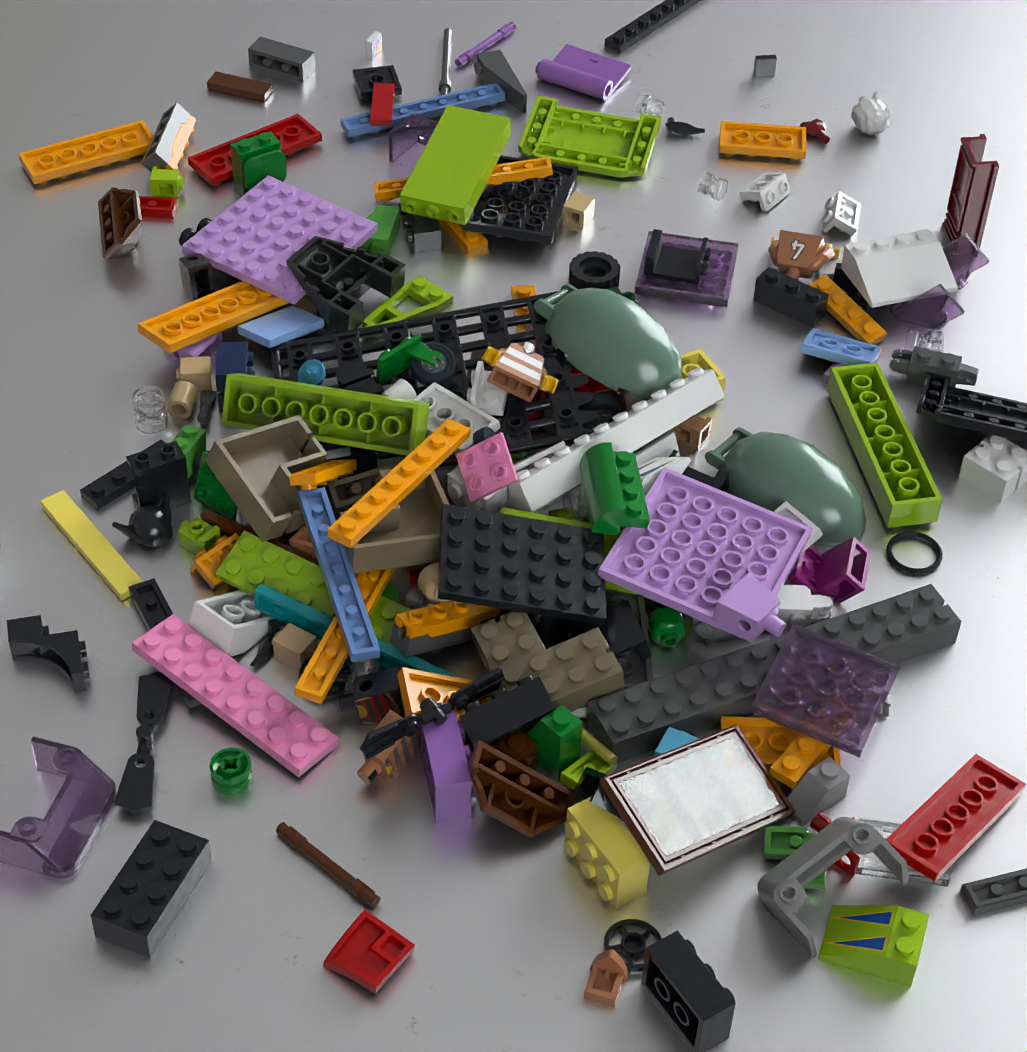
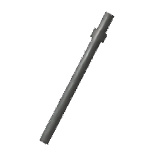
(445, 84)

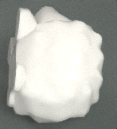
(871, 115)

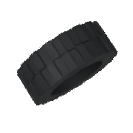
(596, 262)

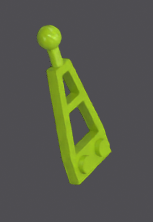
(421, 290)

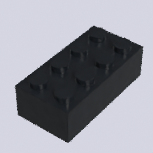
(151, 888)

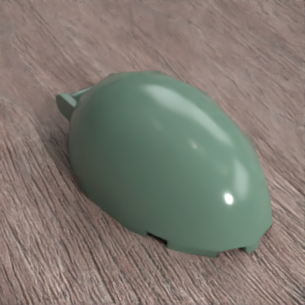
(611, 339)
(782, 468)

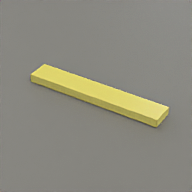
(91, 543)

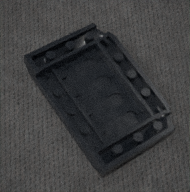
(972, 409)

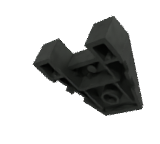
(340, 276)

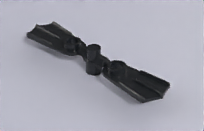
(435, 712)
(137, 783)

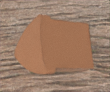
(606, 978)

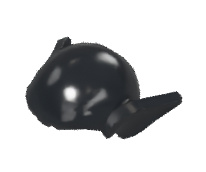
(149, 524)

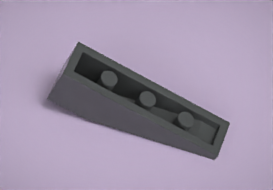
(494, 68)

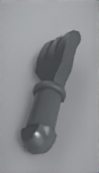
(207, 400)

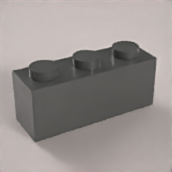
(281, 59)

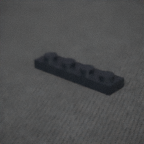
(111, 484)

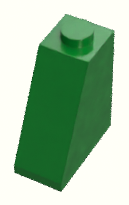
(557, 741)

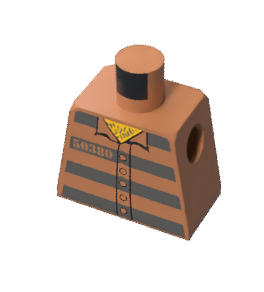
(393, 759)

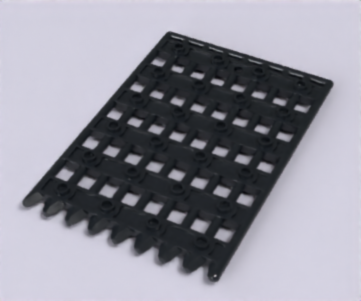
(494, 325)

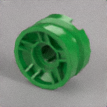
(231, 771)

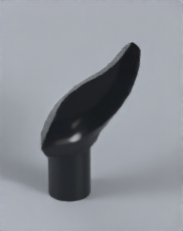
(682, 128)
(266, 646)

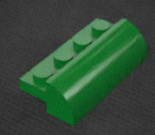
(613, 489)

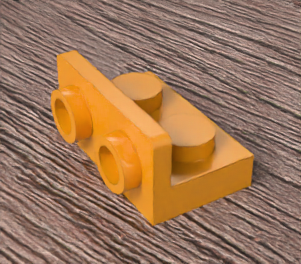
(209, 562)

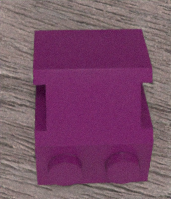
(834, 572)

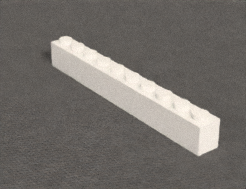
(626, 433)

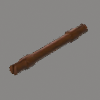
(354, 885)

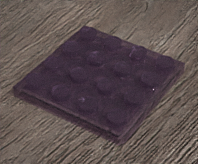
(712, 288)
(825, 690)

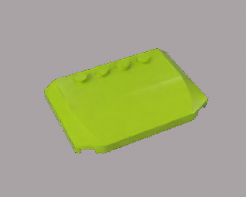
(589, 139)

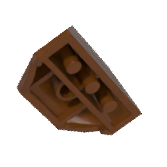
(119, 222)
(516, 792)

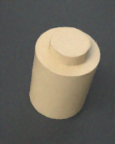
(182, 399)

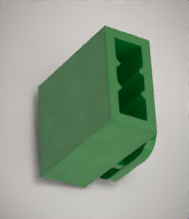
(255, 160)

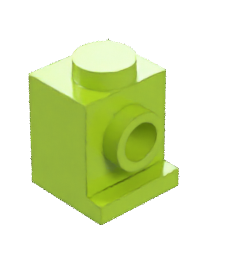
(166, 183)
(195, 533)

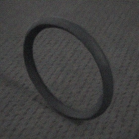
(914, 570)

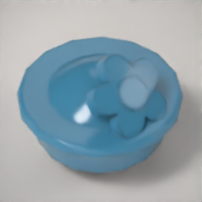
(312, 372)

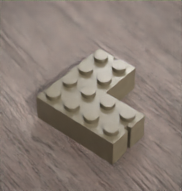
(258, 469)
(406, 534)
(570, 671)

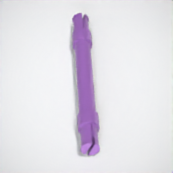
(470, 54)

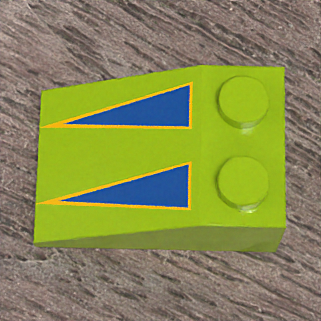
(875, 940)

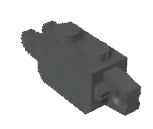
(923, 360)

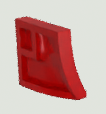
(369, 952)

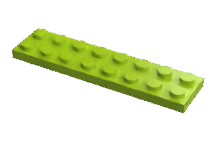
(265, 563)

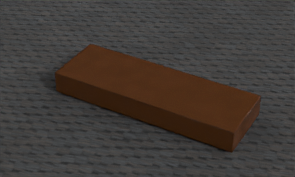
(240, 86)

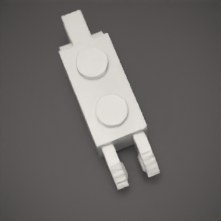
(801, 607)

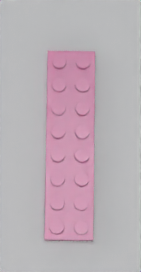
(236, 695)

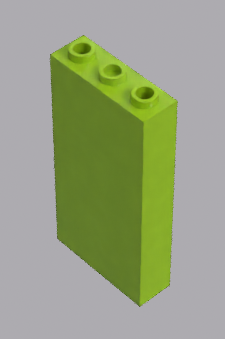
(455, 165)

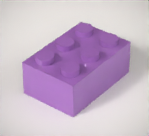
(447, 769)

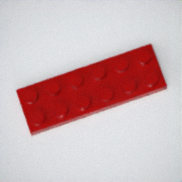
(216, 162)
(955, 816)

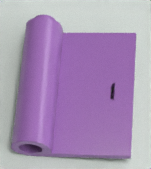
(583, 72)

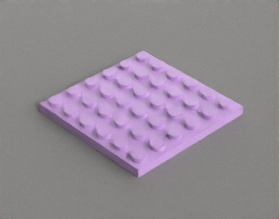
(268, 228)
(702, 547)

